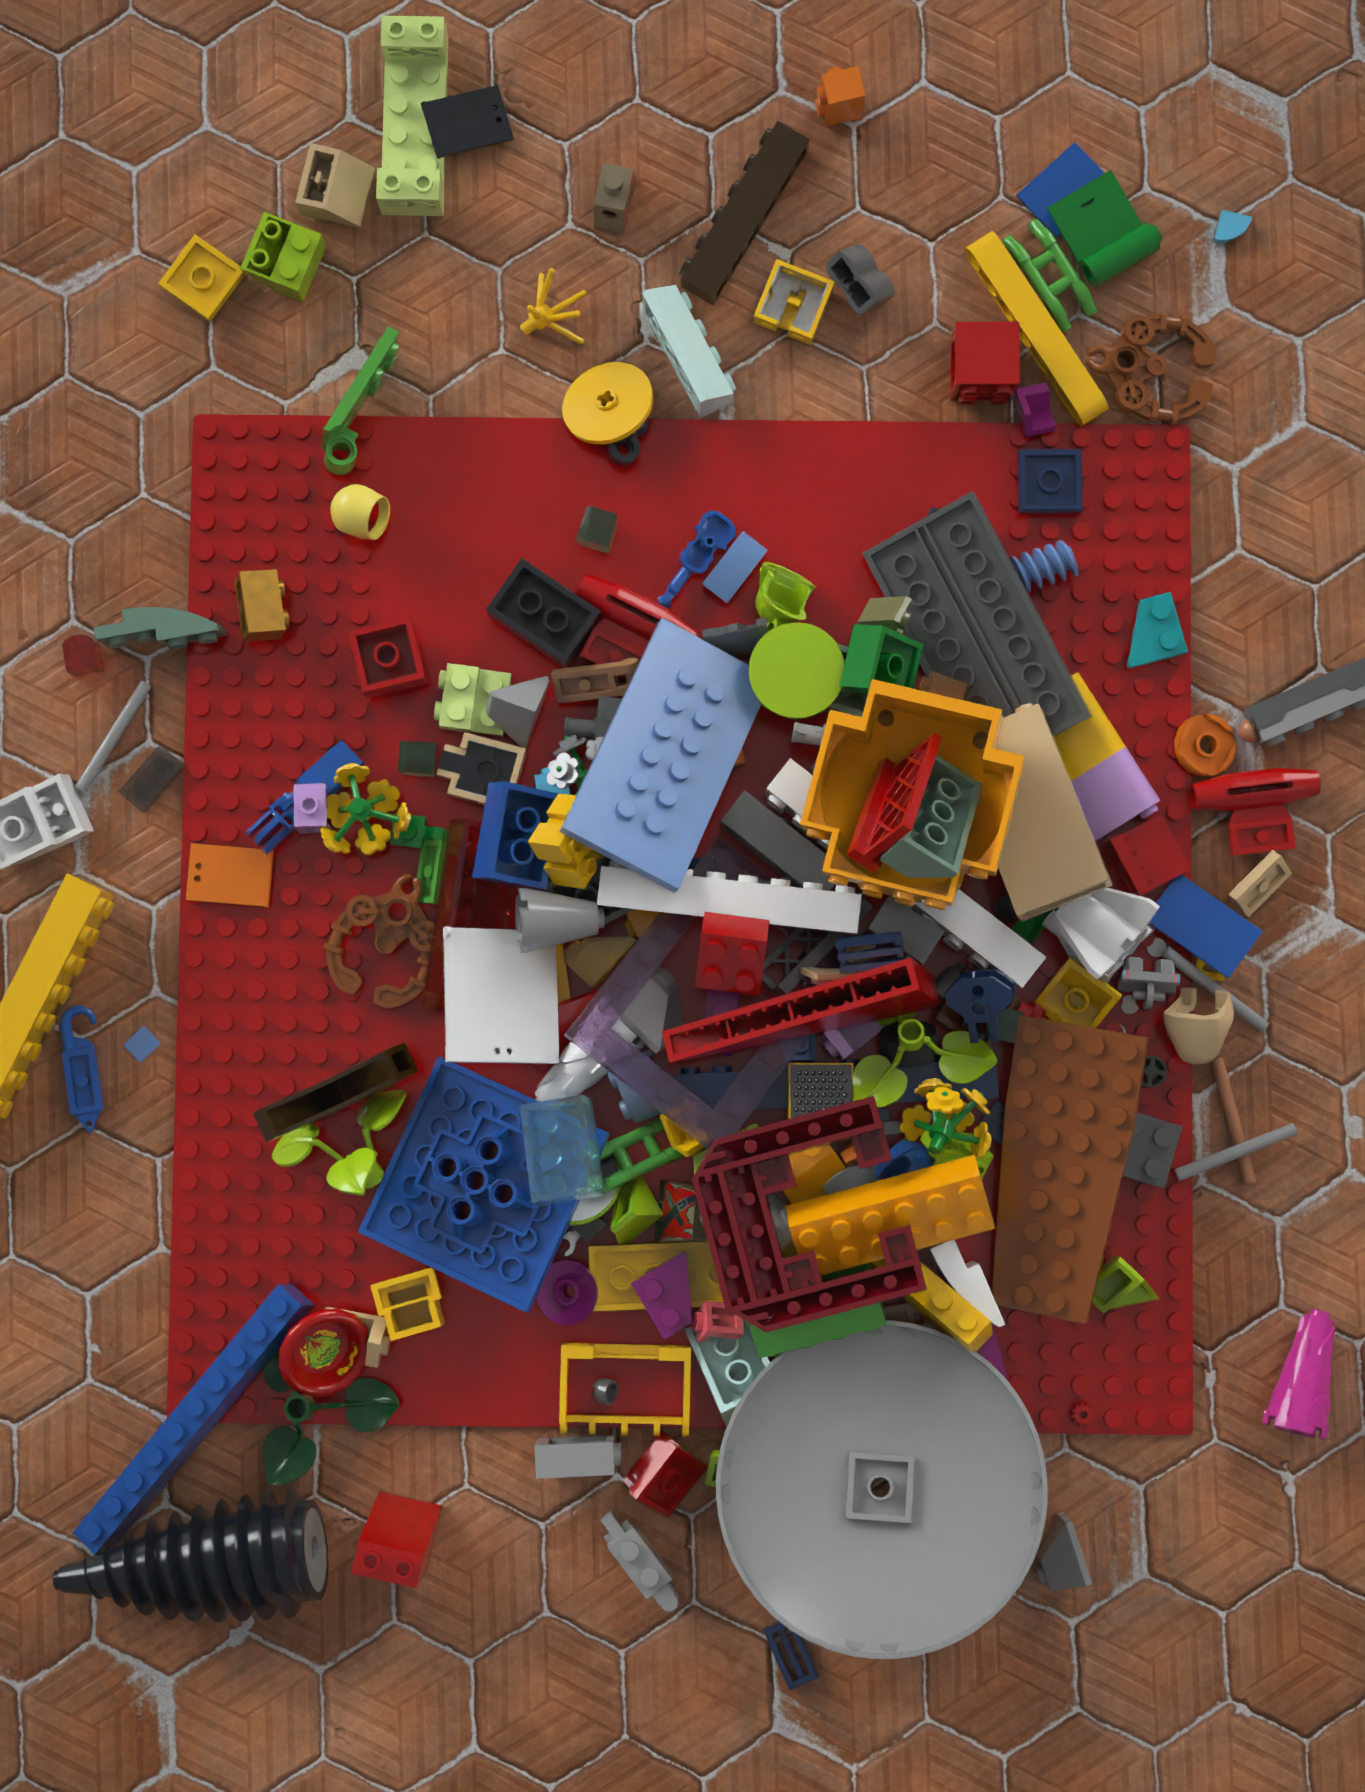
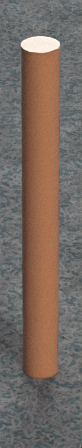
(1232, 1117)

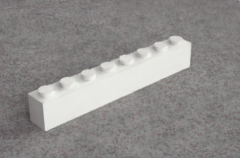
(777, 902)

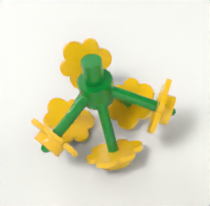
(346, 811)
(948, 1115)

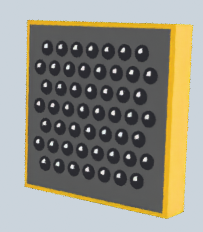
(818, 1086)

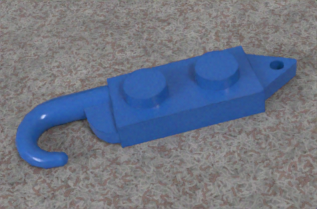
(81, 1070)

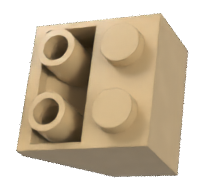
(334, 186)

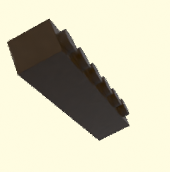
(744, 213)

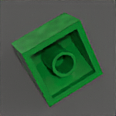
(879, 655)

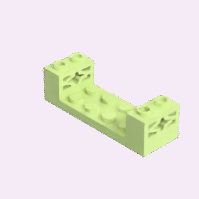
(414, 73)

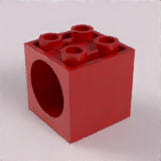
(984, 362)

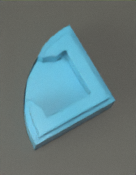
(1231, 226)

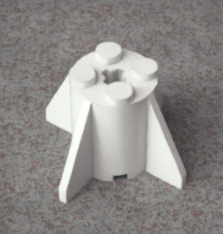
(1102, 929)

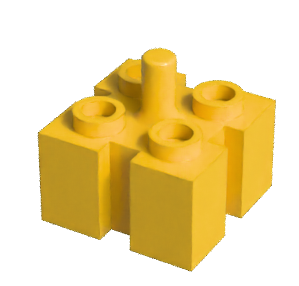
(567, 859)

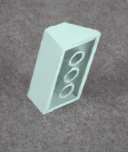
(687, 349)

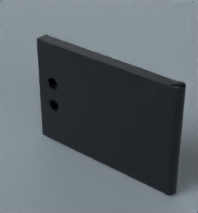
(467, 121)

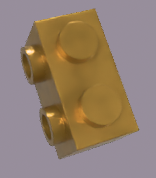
(261, 605)

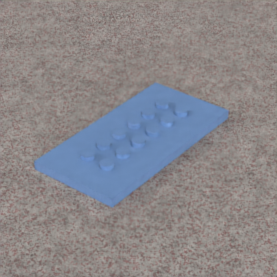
(665, 757)

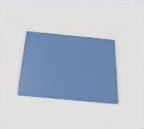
(142, 1044)

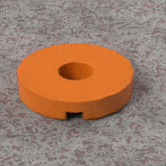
(1188, 745)

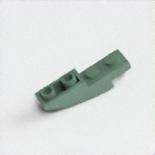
(169, 626)

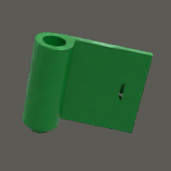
(1104, 233)

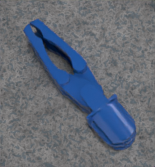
(320, 772)

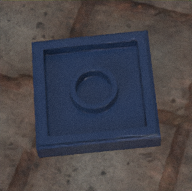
(1049, 481)

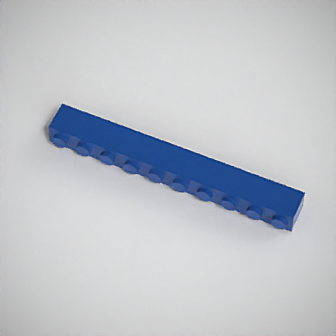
(193, 1419)

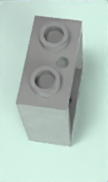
(577, 1456)

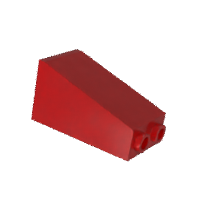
(397, 1540)

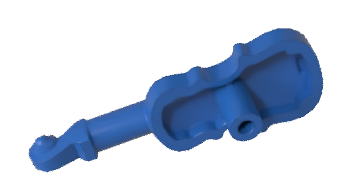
(711, 534)

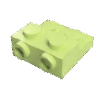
(466, 699)

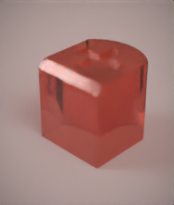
(82, 655)

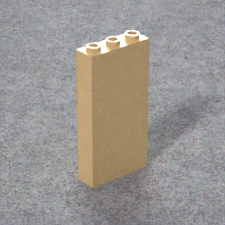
(1049, 843)

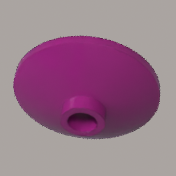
(553, 1294)

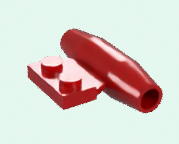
(627, 622)
(1256, 803)

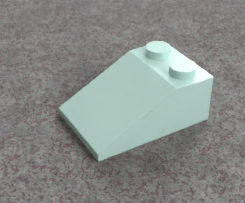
(728, 1367)

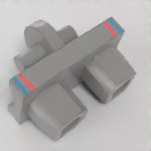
(1148, 985)

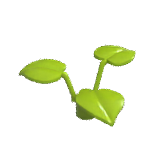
(959, 1063)
(356, 1170)

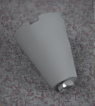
(554, 919)

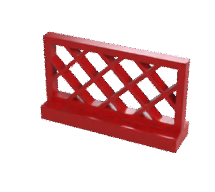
(892, 803)

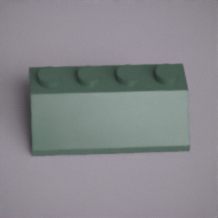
(940, 827)

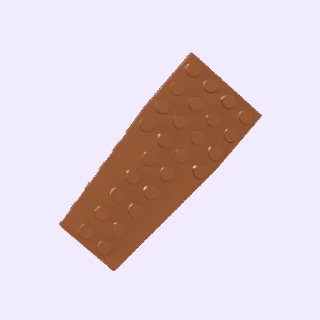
(1062, 1162)

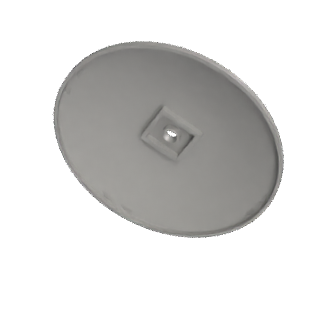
(899, 1567)

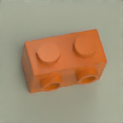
(840, 95)

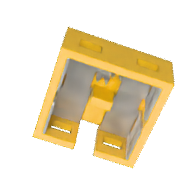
(793, 301)

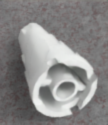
(578, 1070)

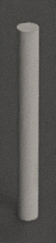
(113, 736)
(1211, 986)
(1235, 1152)

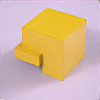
(409, 1303)

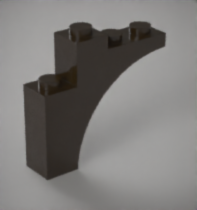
(336, 1093)

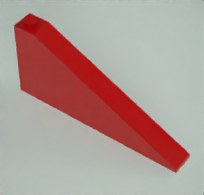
(837, 1004)

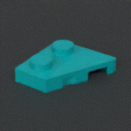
(1156, 632)

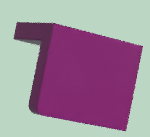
(1034, 409)

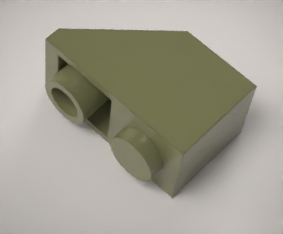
(887, 612)

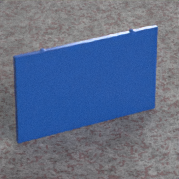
(1204, 925)

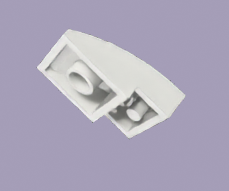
(40, 820)
(965, 1279)

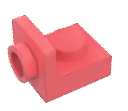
(716, 1321)

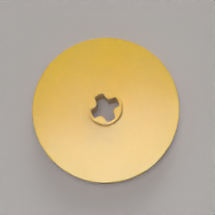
(607, 424)

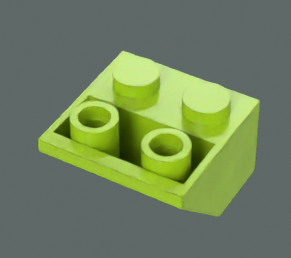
(284, 256)

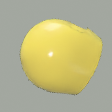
(352, 509)

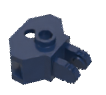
(983, 1003)

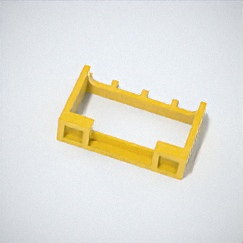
(632, 1351)

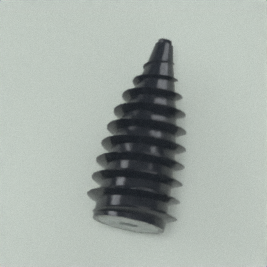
(214, 1563)

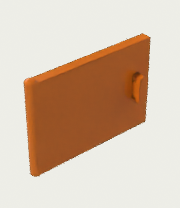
(229, 875)

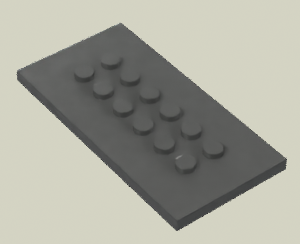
(976, 614)

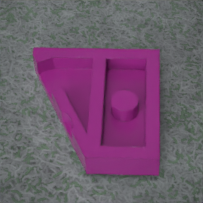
(667, 1295)

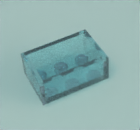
(561, 1150)

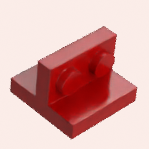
(664, 1474)

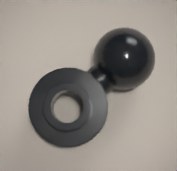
(630, 443)

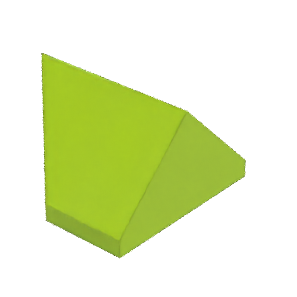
(634, 1210)
(1120, 1286)

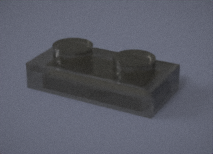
(152, 778)

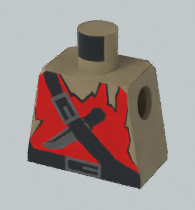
(615, 195)
(681, 1214)

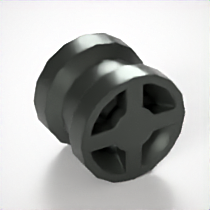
(1155, 1072)

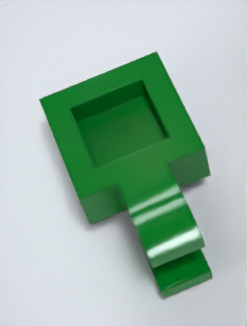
(417, 832)

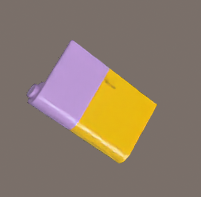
(1103, 771)

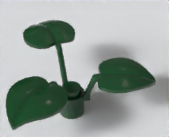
(290, 1455)

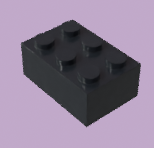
(543, 613)

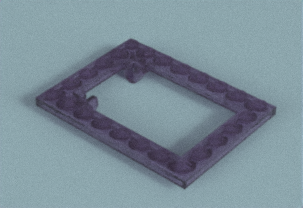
(596, 1038)

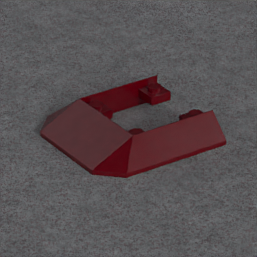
(742, 1232)

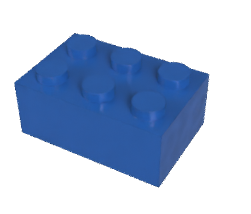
(506, 826)

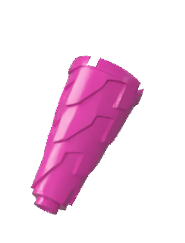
(1302, 1393)

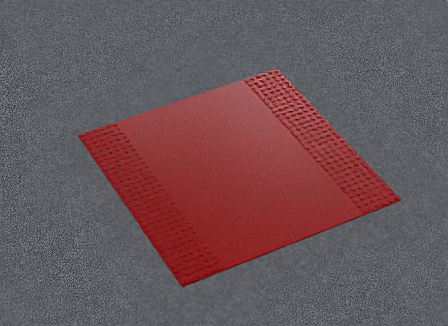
(463, 512)

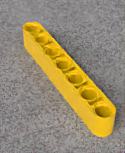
(1036, 328)

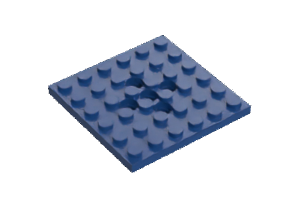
(418, 1207)

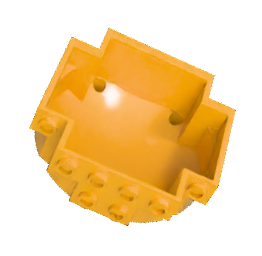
(891, 727)

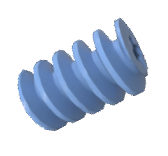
(1045, 564)

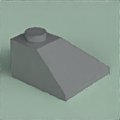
(655, 1009)
(1061, 1557)

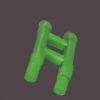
(1048, 293)
(629, 1171)

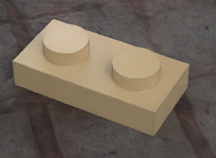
(1260, 883)

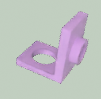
(310, 807)

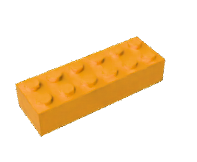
(935, 1201)

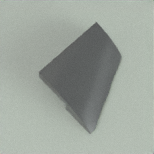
(736, 638)

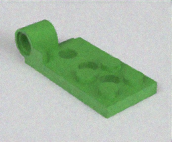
(367, 383)

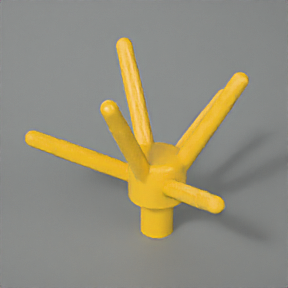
(544, 316)

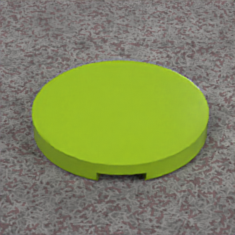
(796, 670)

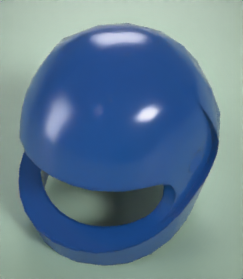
(906, 1157)

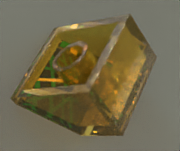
(597, 957)

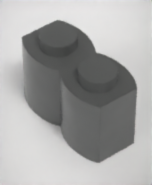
(860, 279)

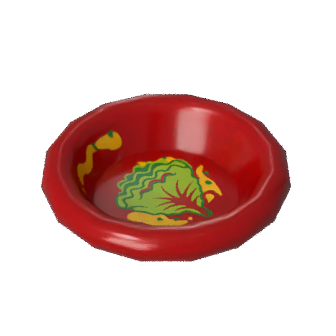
(324, 1352)

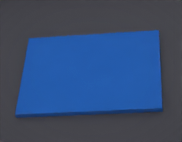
(1057, 181)

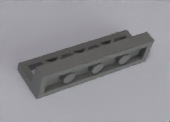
(811, 957)

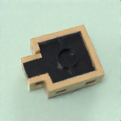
(477, 764)

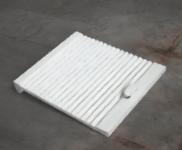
(499, 998)

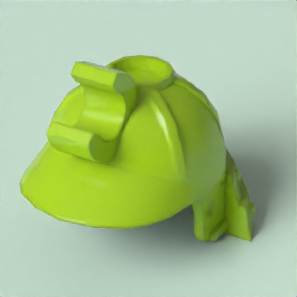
(781, 595)

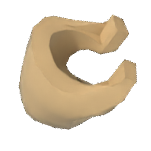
(1196, 1036)

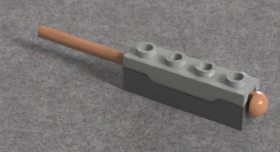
(1305, 704)

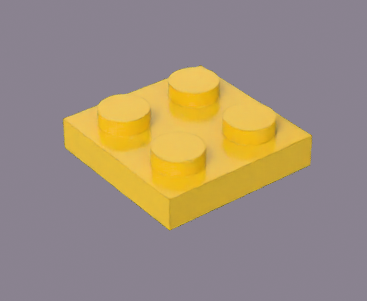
(202, 278)

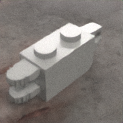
(640, 1561)

